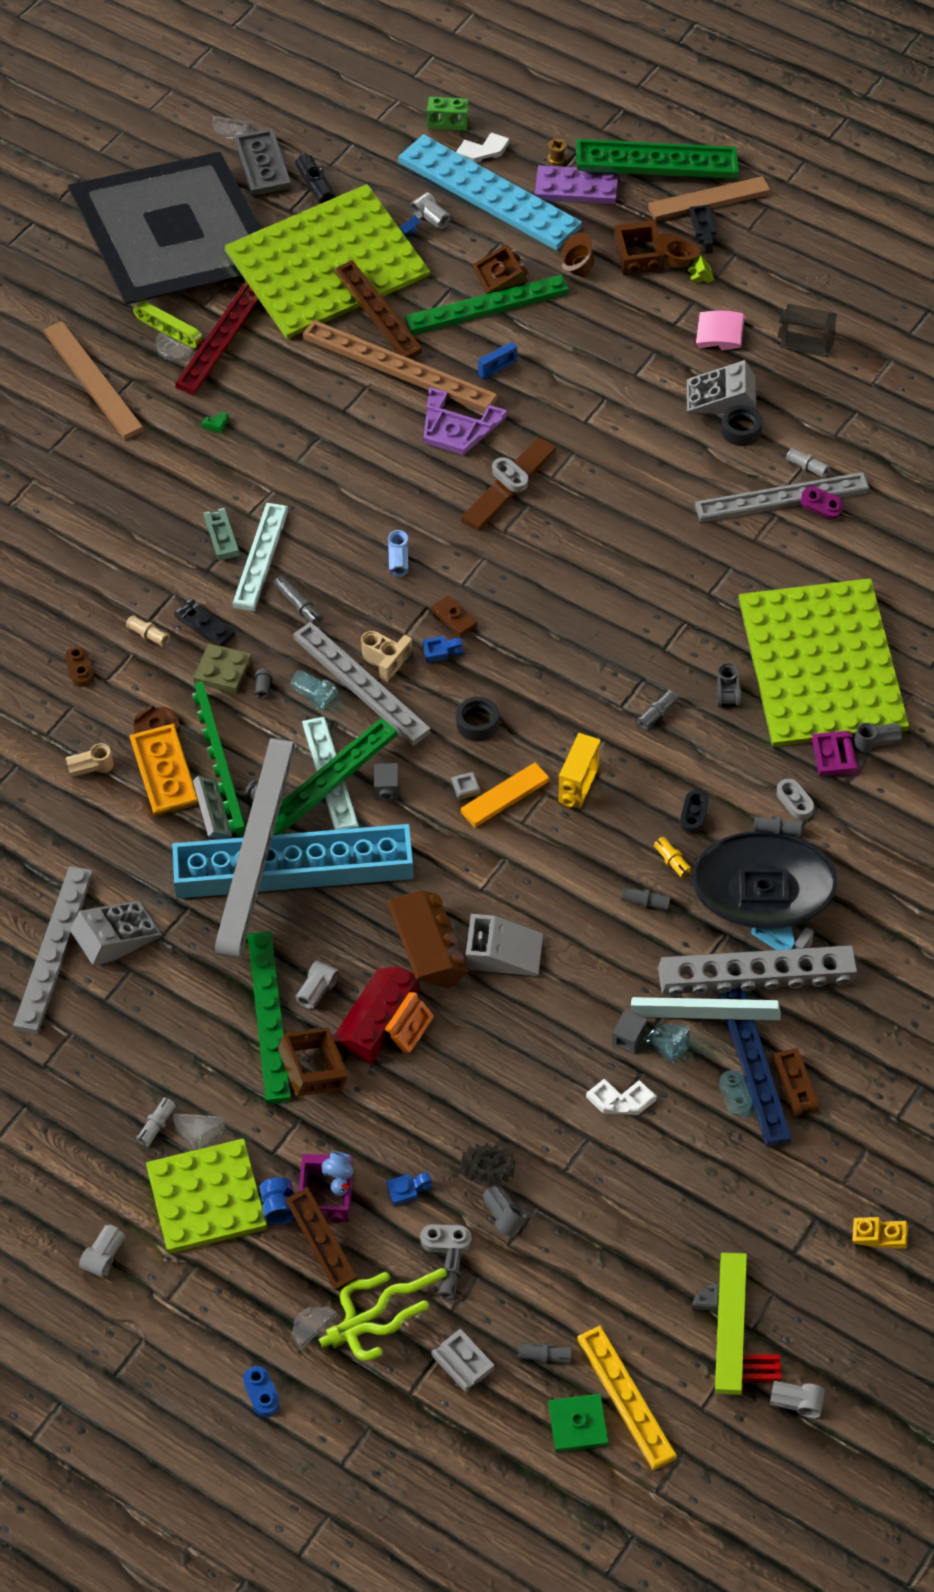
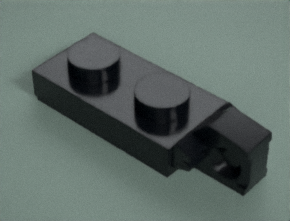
(703, 226)

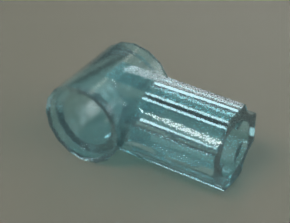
(318, 692)

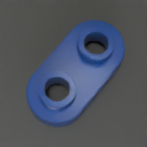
(261, 1389)

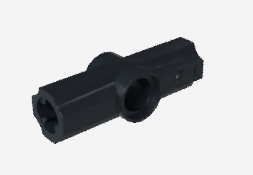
(314, 178)

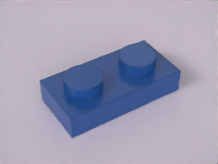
(497, 360)

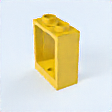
(579, 771)

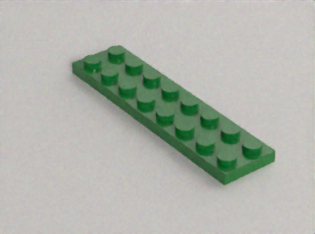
(656, 159)

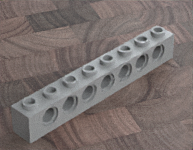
(743, 963)

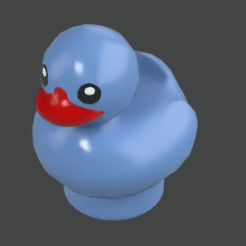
(338, 1167)

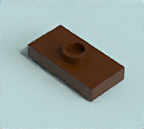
(454, 616)

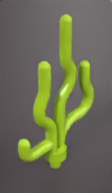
(357, 1325)

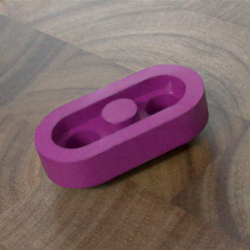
(821, 503)

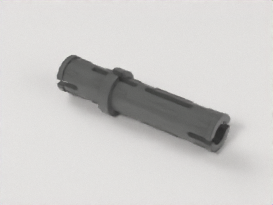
(304, 607)

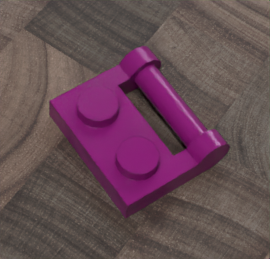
(828, 755)

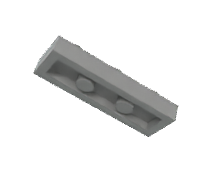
(212, 808)

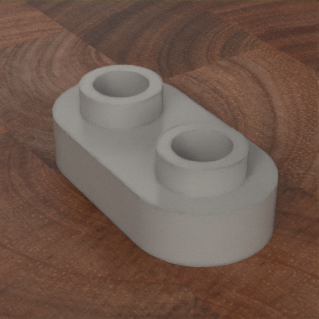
(513, 478)
(797, 800)
(445, 1238)

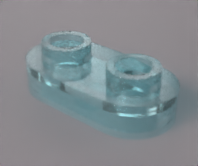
(735, 1091)

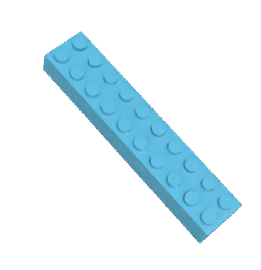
(298, 860)

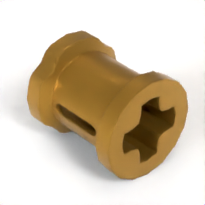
(557, 151)

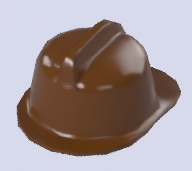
(677, 250)
(577, 254)

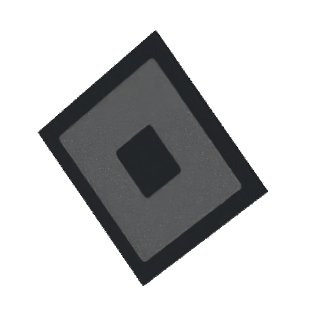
(166, 225)

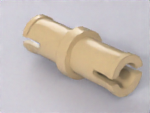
(148, 631)

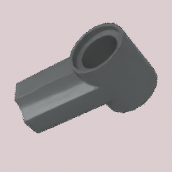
(871, 736)
(508, 1214)

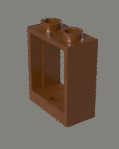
(637, 233)
(315, 1082)

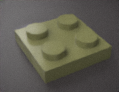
(222, 668)

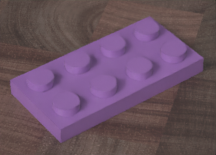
(571, 185)

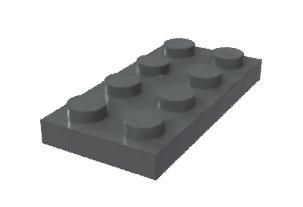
(262, 162)

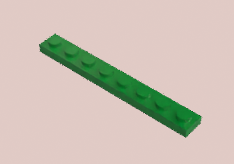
(486, 305)
(220, 768)
(333, 773)
(268, 1017)

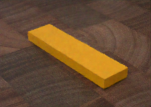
(504, 795)

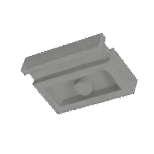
(463, 1360)

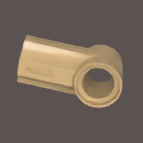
(91, 761)

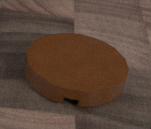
(154, 718)

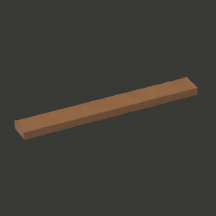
(93, 380)

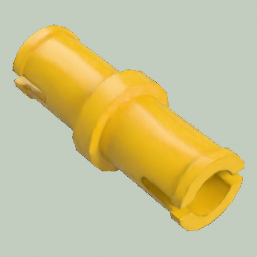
(673, 858)

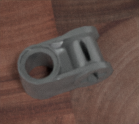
(728, 688)

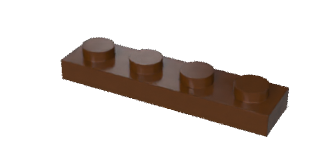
(321, 1238)

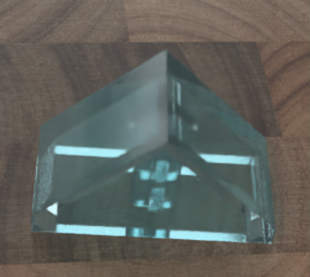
(669, 1040)

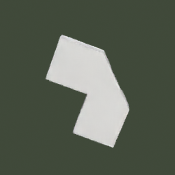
(492, 147)
(631, 1102)

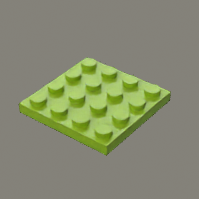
(206, 1196)

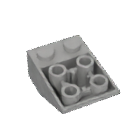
(722, 389)
(113, 931)
(502, 946)

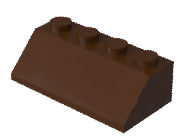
(428, 938)

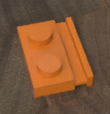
(409, 1022)

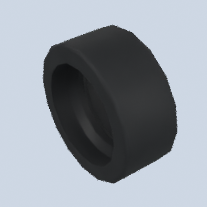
(746, 413)
(478, 704)

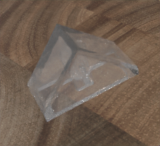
(199, 1130)

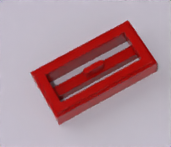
(758, 1363)

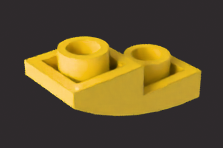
(880, 1234)

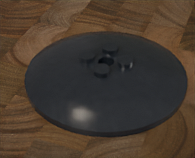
(795, 871)

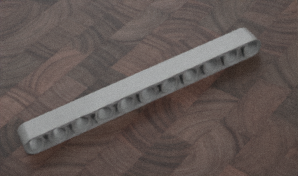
(255, 848)

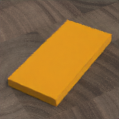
(164, 770)

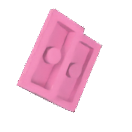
(720, 329)

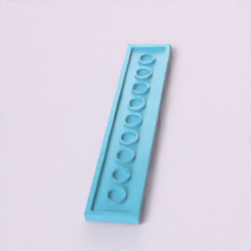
(490, 192)

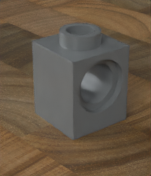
(386, 781)
(629, 1032)

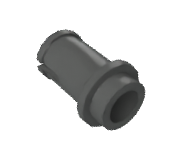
(263, 678)

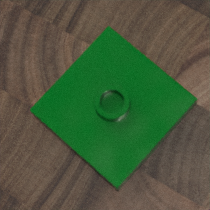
(578, 1423)

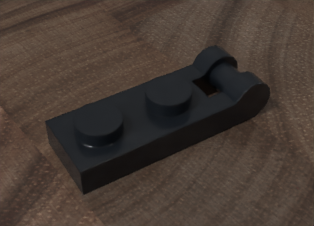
(205, 623)

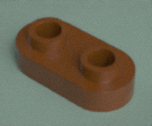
(79, 662)

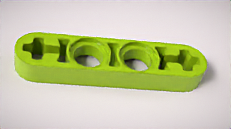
(168, 324)

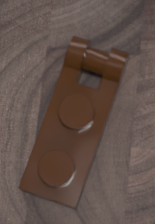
(796, 1081)

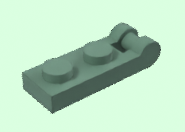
(221, 534)

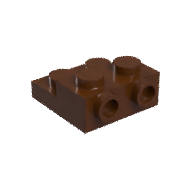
(501, 270)

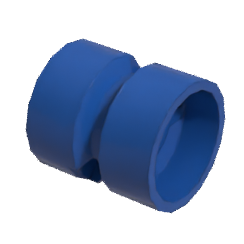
(273, 1194)

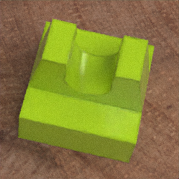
(700, 271)

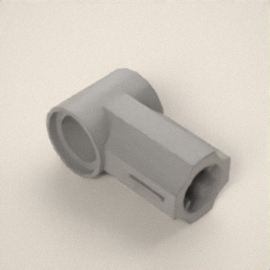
(427, 207)
(319, 980)
(99, 1257)
(805, 1399)

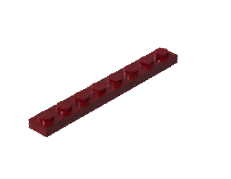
(217, 340)

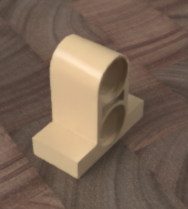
(385, 652)

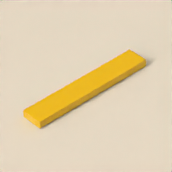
(627, 1398)

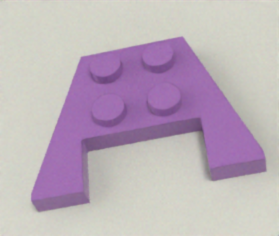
(453, 430)

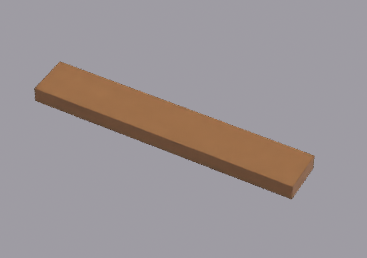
(714, 197)

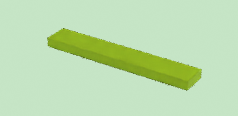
(731, 1324)

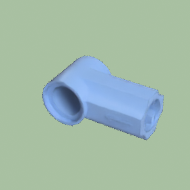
(398, 553)

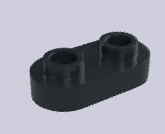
(693, 813)

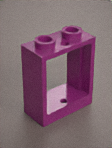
(312, 1165)

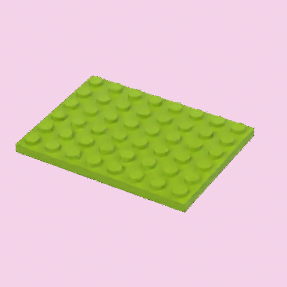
(296, 259)
(821, 660)

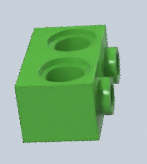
(447, 113)

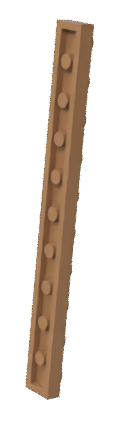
(398, 365)

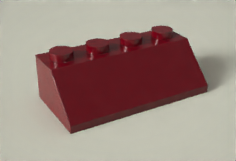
(363, 1027)

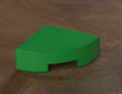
(215, 423)

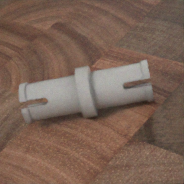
(808, 462)
(156, 1122)

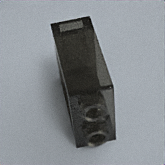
(812, 319)

